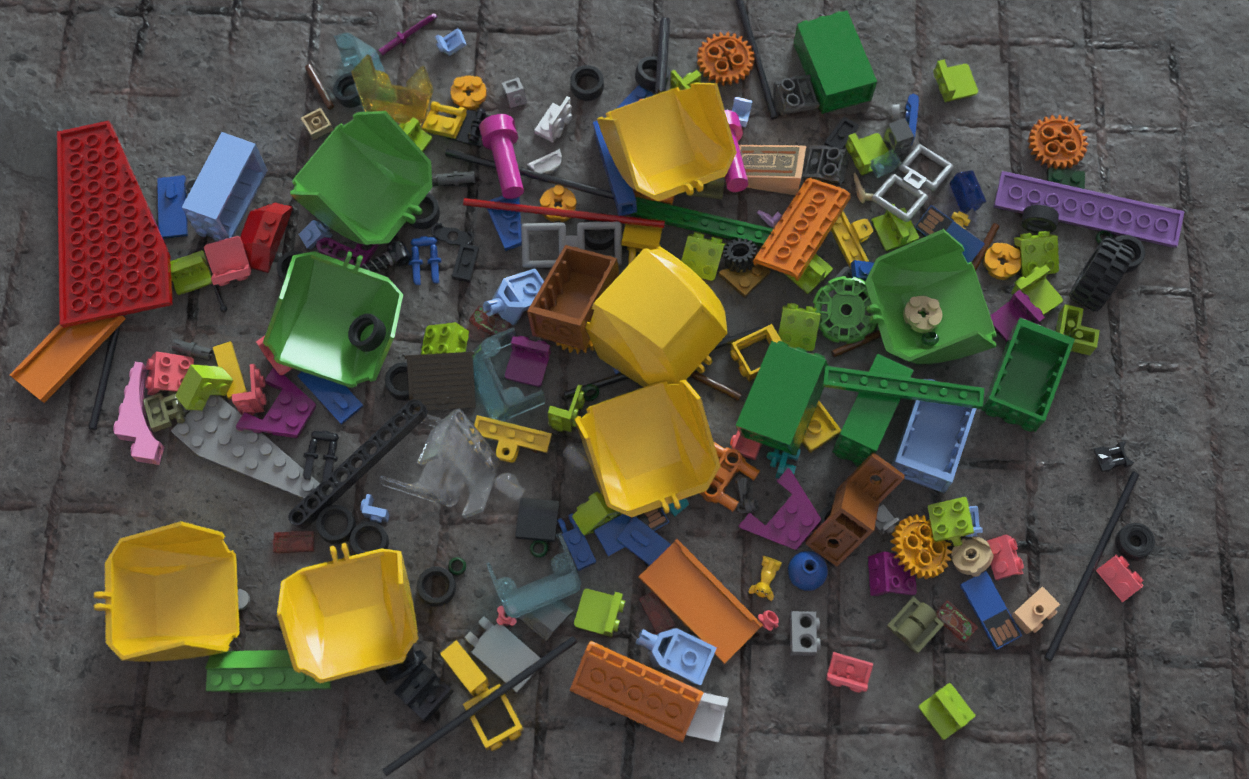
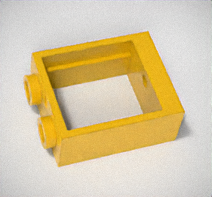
(767, 332)
(465, 669)
(496, 742)

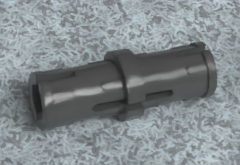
(456, 178)
(192, 349)

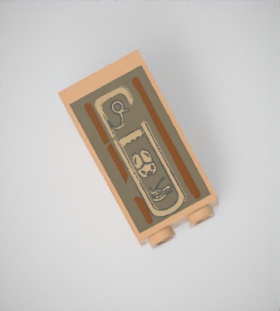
(773, 167)

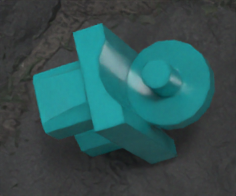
(776, 457)

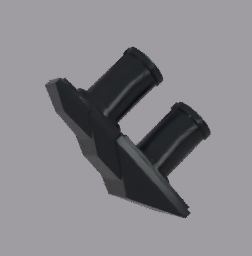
(398, 671)

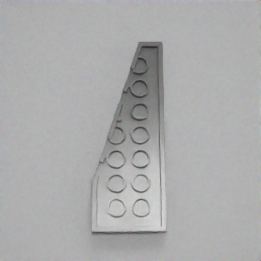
(215, 438)

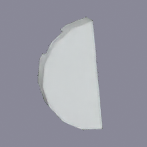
(547, 164)

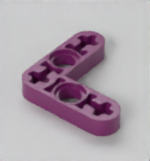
(336, 247)

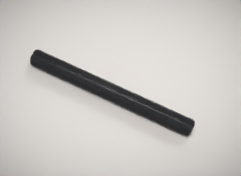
(662, 60)

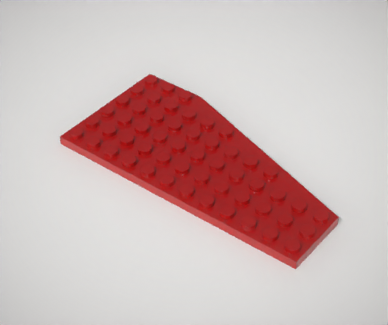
(106, 233)

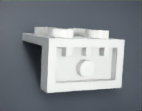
(554, 120)
(708, 718)

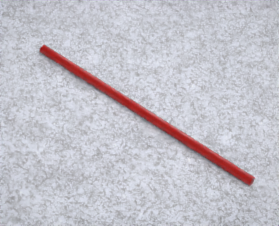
(563, 213)

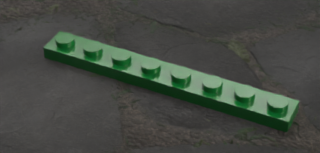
(701, 221)
(903, 387)

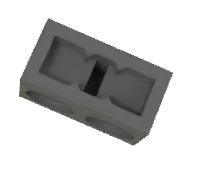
(898, 137)

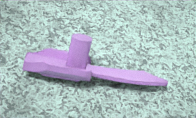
(771, 221)

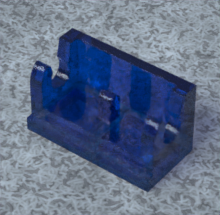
(967, 191)

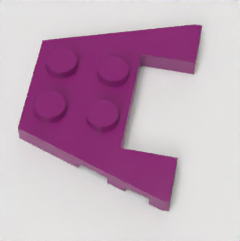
(286, 415)
(792, 522)

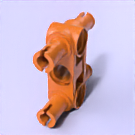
(725, 475)

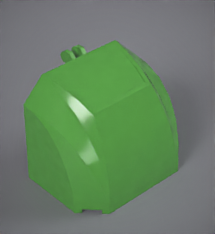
(365, 179)
(938, 271)
(315, 314)

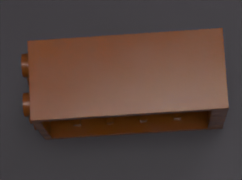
(568, 296)

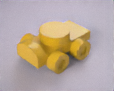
(961, 219)

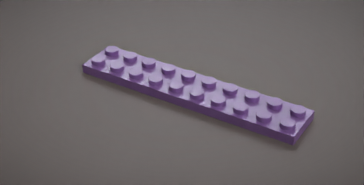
(1091, 209)

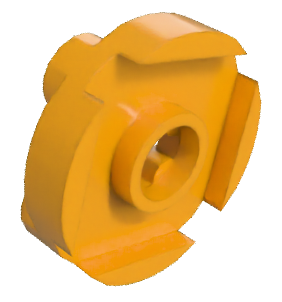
(466, 83)
(558, 194)
(1007, 252)

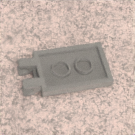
(502, 652)

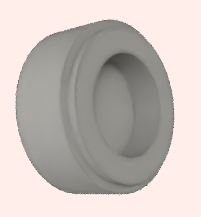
(895, 112)
(243, 599)

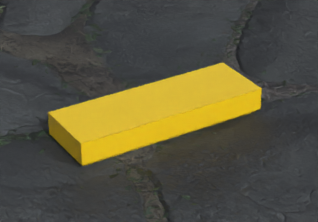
(227, 359)

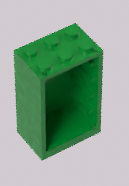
(835, 61)
(1028, 375)
(783, 397)
(869, 417)

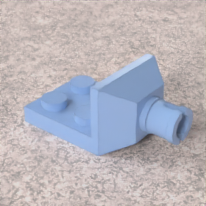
(514, 296)
(678, 653)

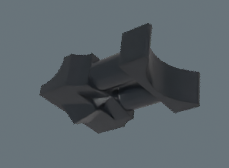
(1105, 460)

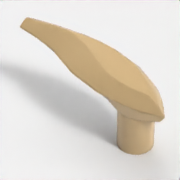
(862, 196)

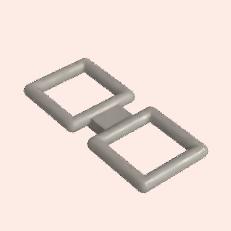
(912, 183)
(570, 240)

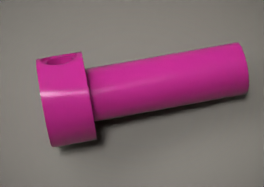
(500, 135)
(736, 177)

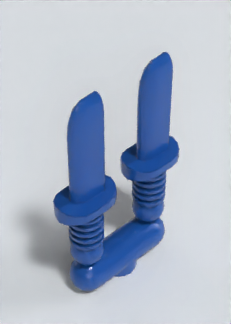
(434, 260)

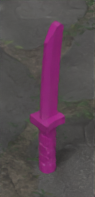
(401, 37)

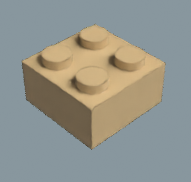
(317, 123)

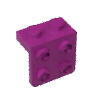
(1008, 315)
(528, 361)
(888, 576)

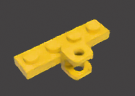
(850, 236)
(511, 437)

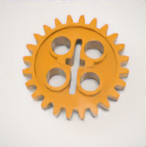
(915, 543)

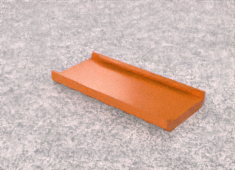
(803, 228)
(62, 355)
(700, 600)
(636, 691)

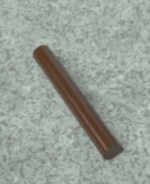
(319, 87)
(988, 239)
(848, 347)
(716, 385)

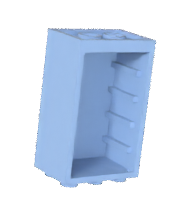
(225, 187)
(933, 443)

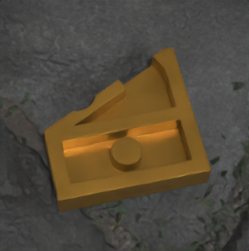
(746, 281)

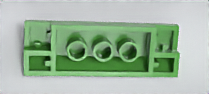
(257, 673)

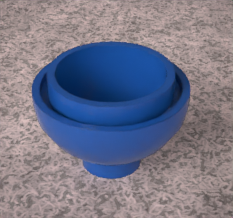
(806, 579)

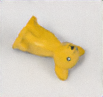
(768, 573)

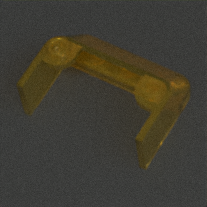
(398, 101)

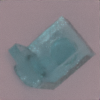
(885, 164)

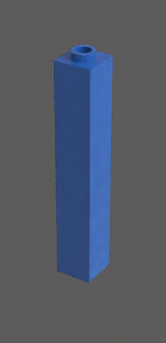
(621, 191)

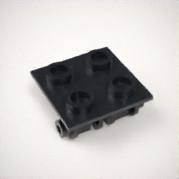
(470, 131)

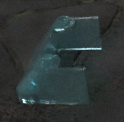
(499, 403)
(542, 592)

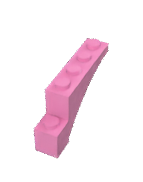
(133, 420)

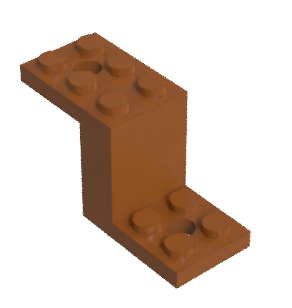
(855, 509)

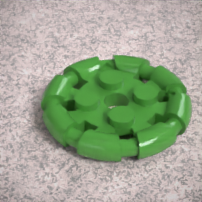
(834, 310)

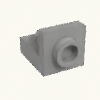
(514, 92)
(885, 521)

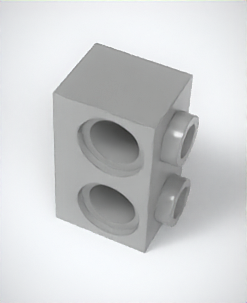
(798, 633)

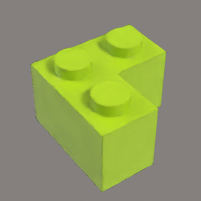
(1070, 325)
(200, 384)
(593, 514)

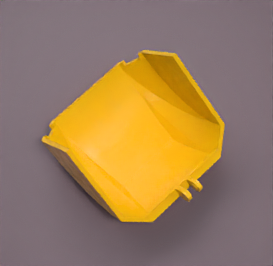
(671, 141)
(657, 320)
(649, 447)
(170, 594)
(348, 614)

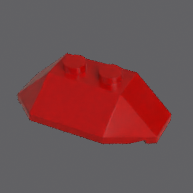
(264, 233)

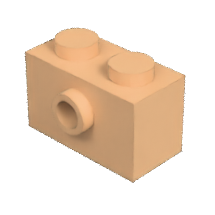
(1035, 610)

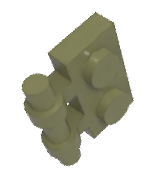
(157, 411)

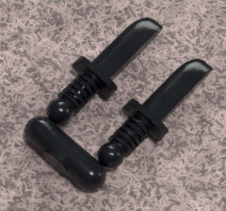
(330, 457)

